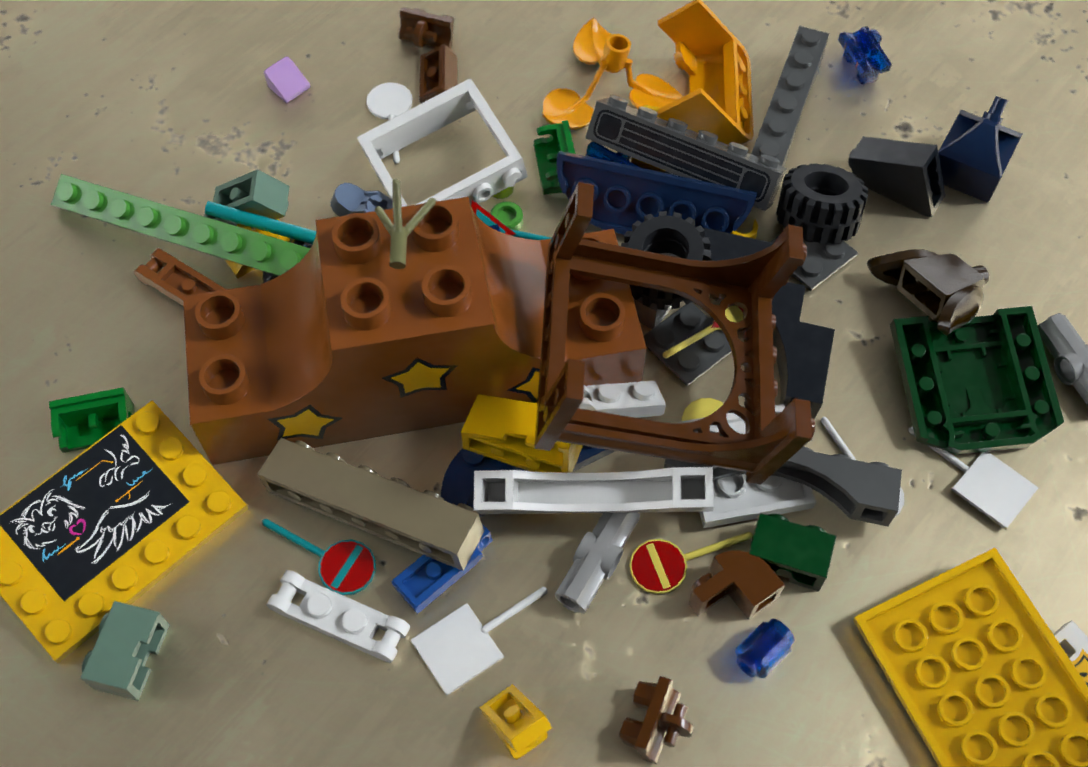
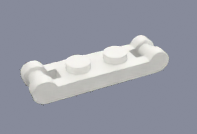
(338, 616)

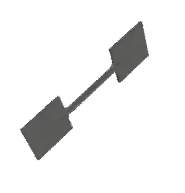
(699, 357)

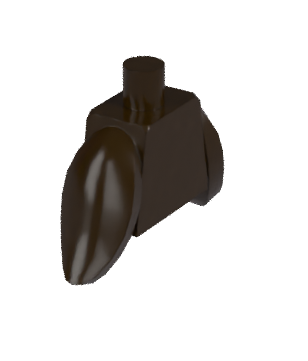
(935, 283)

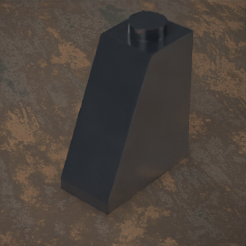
(900, 172)

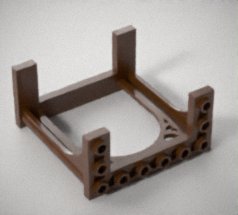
(740, 282)

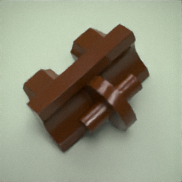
(425, 28)
(661, 723)

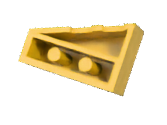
(506, 433)

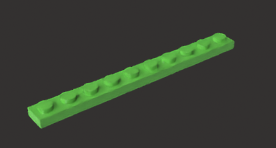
(177, 226)

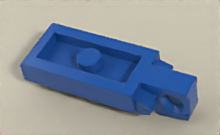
(430, 578)

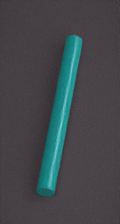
(260, 222)

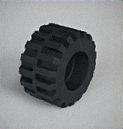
(823, 202)
(671, 236)

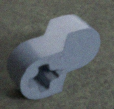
(352, 199)

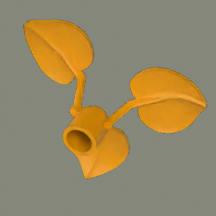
(611, 51)

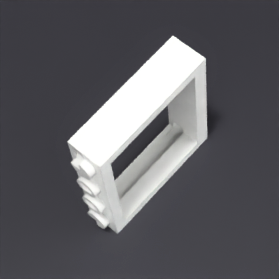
(431, 117)

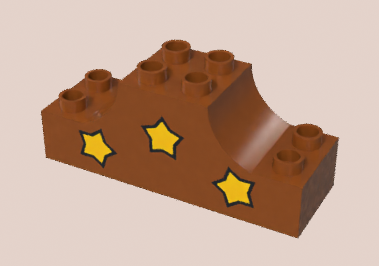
(382, 351)

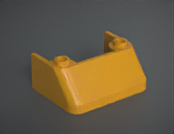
(717, 75)

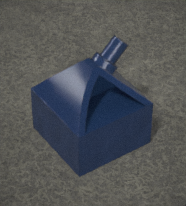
(978, 151)

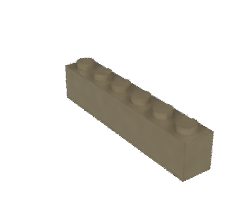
(373, 502)

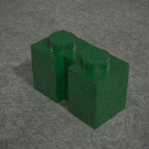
(793, 549)

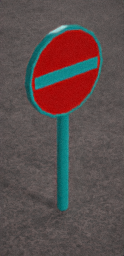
(343, 566)

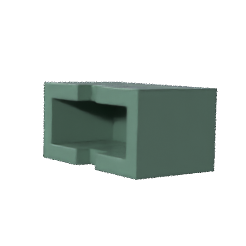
(123, 649)

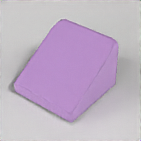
(286, 79)

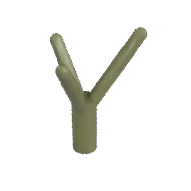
(399, 234)

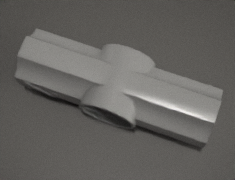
(1069, 352)
(595, 560)

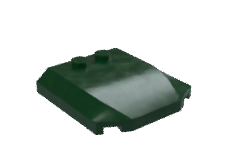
(979, 384)

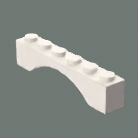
(604, 492)

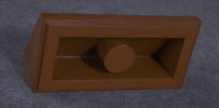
(437, 72)

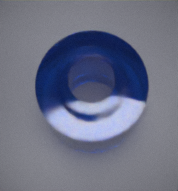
(764, 648)

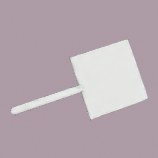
(991, 486)
(460, 645)

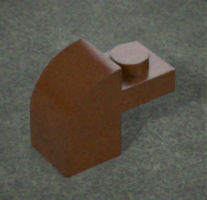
(742, 577)

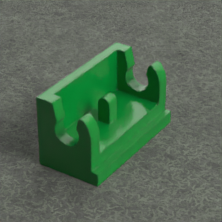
(546, 154)
(88, 417)

